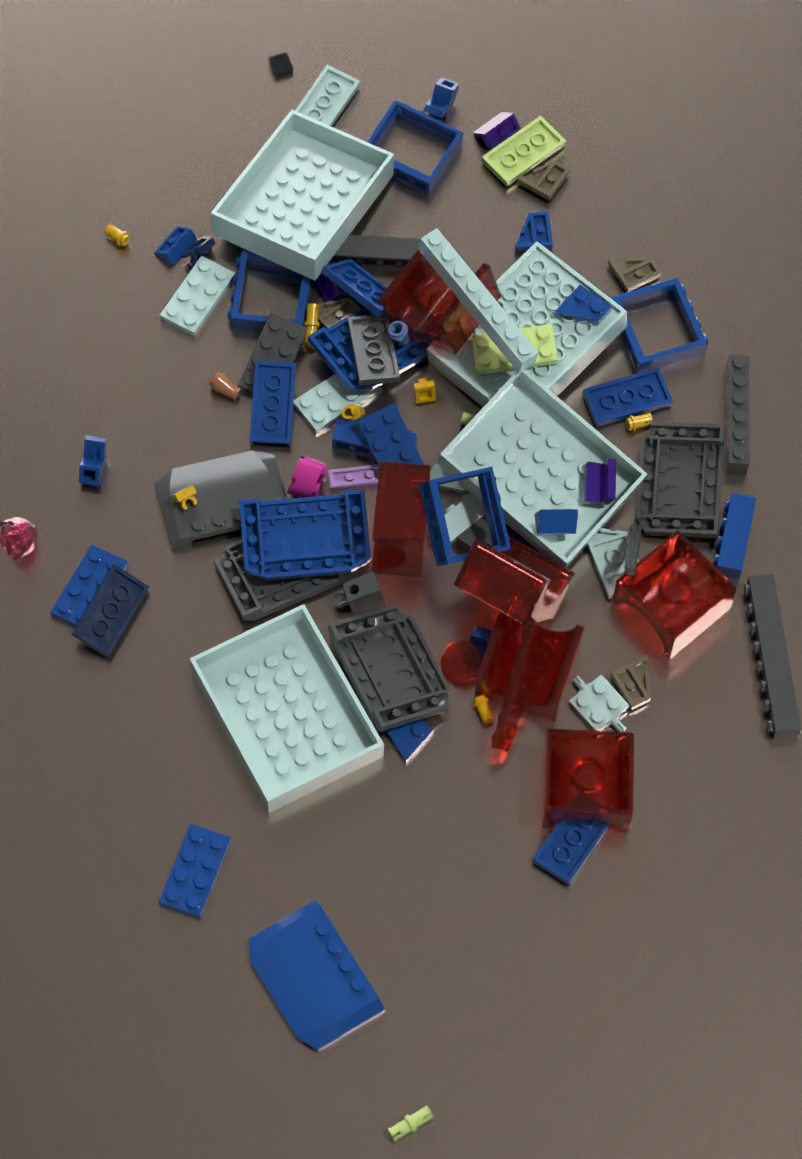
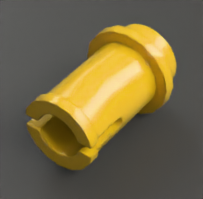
(120, 237)
(640, 421)
(484, 709)

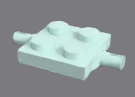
(599, 704)

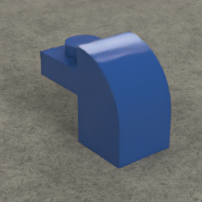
(442, 98)
(93, 461)

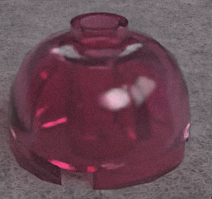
(18, 537)

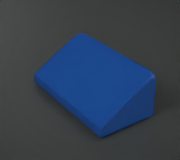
(176, 244)
(556, 521)

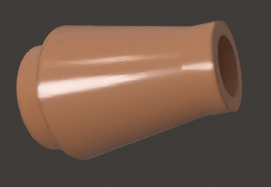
(224, 385)

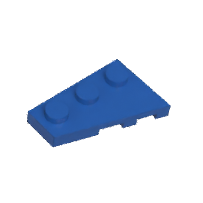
(409, 737)

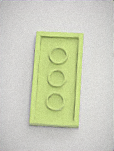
(523, 150)
(491, 360)

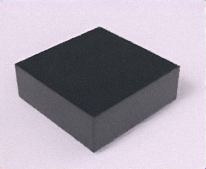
(280, 64)

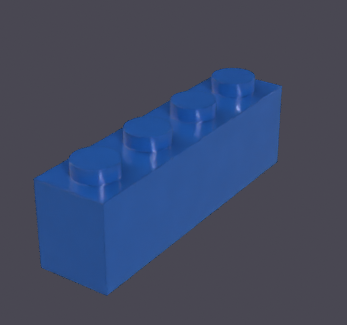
(350, 437)
(735, 535)

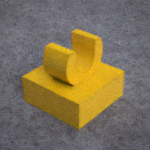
(424, 391)
(184, 495)

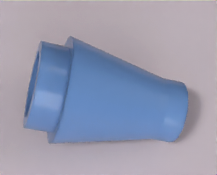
(399, 332)

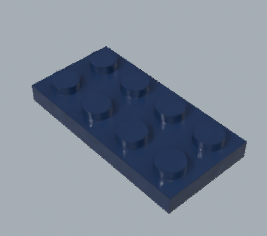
(110, 610)

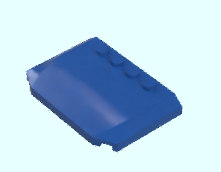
(336, 350)
(305, 535)
(313, 977)

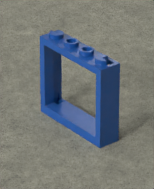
(433, 126)
(255, 322)
(645, 363)
(436, 518)

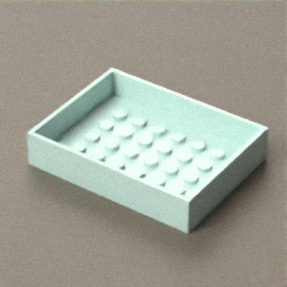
(302, 194)
(530, 296)
(539, 463)
(286, 708)

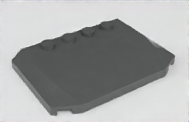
(681, 479)
(219, 488)
(262, 597)
(390, 667)

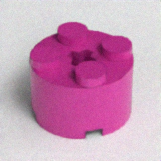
(307, 478)

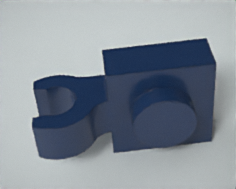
(200, 247)

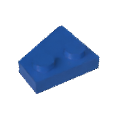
(535, 230)
(584, 306)

